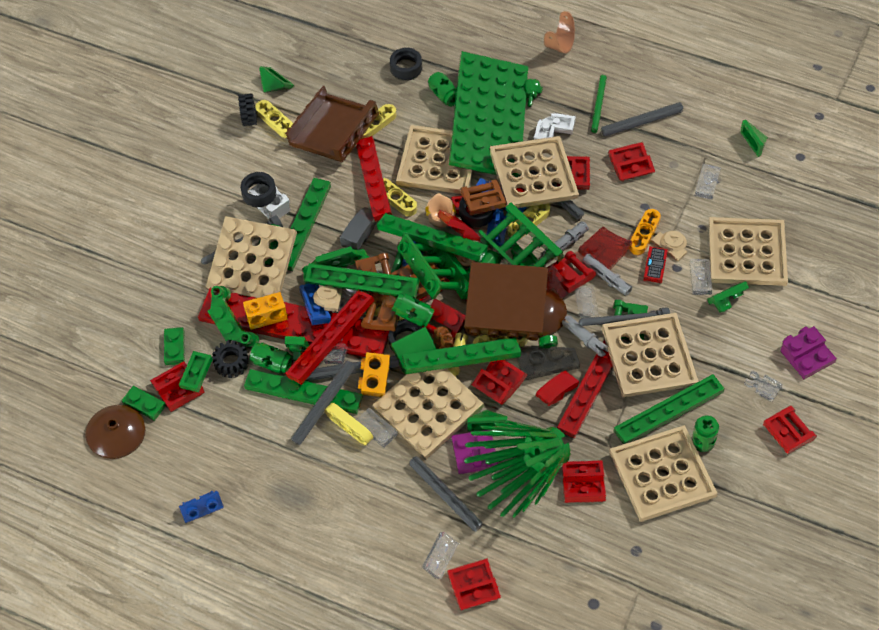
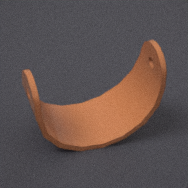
(564, 36)

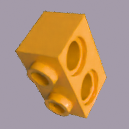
(265, 310)
(379, 375)

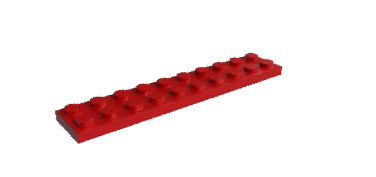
(299, 325)

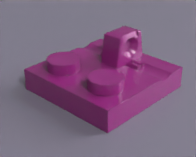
(462, 452)

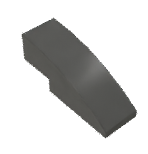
(358, 229)

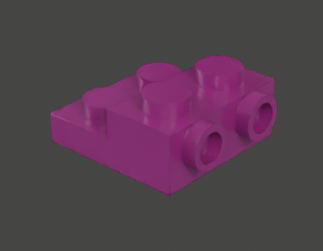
(807, 352)

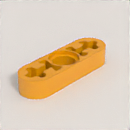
(645, 239)

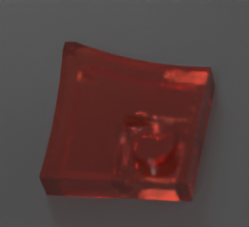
(605, 247)

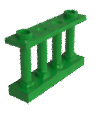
(526, 227)
(446, 261)

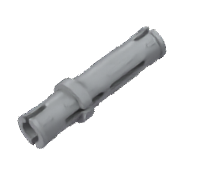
(571, 236)
(613, 279)
(590, 340)

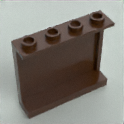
(331, 125)
(506, 300)

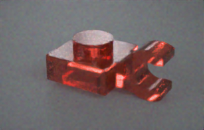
(554, 280)

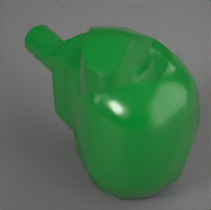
(532, 88)

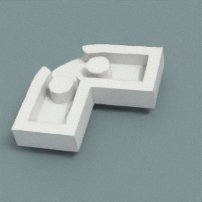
(555, 123)

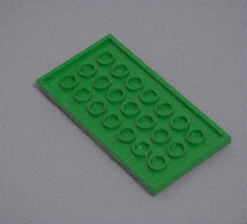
(486, 110)

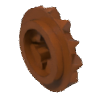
(442, 338)

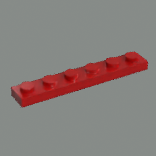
(373, 178)
(329, 337)
(586, 395)

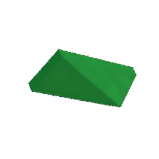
(273, 80)
(754, 137)
(484, 418)

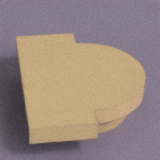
(673, 241)
(328, 297)

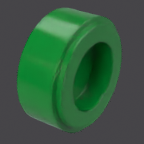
(548, 341)

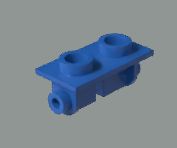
(498, 217)
(197, 508)

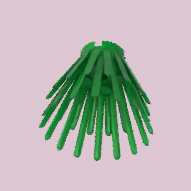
(538, 453)

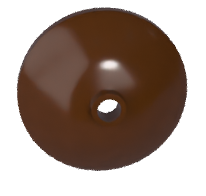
(554, 313)
(115, 440)

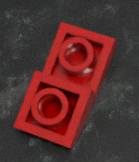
(554, 389)

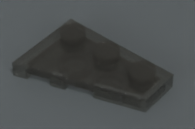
(544, 361)

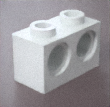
(278, 207)

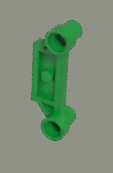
(338, 258)
(225, 319)

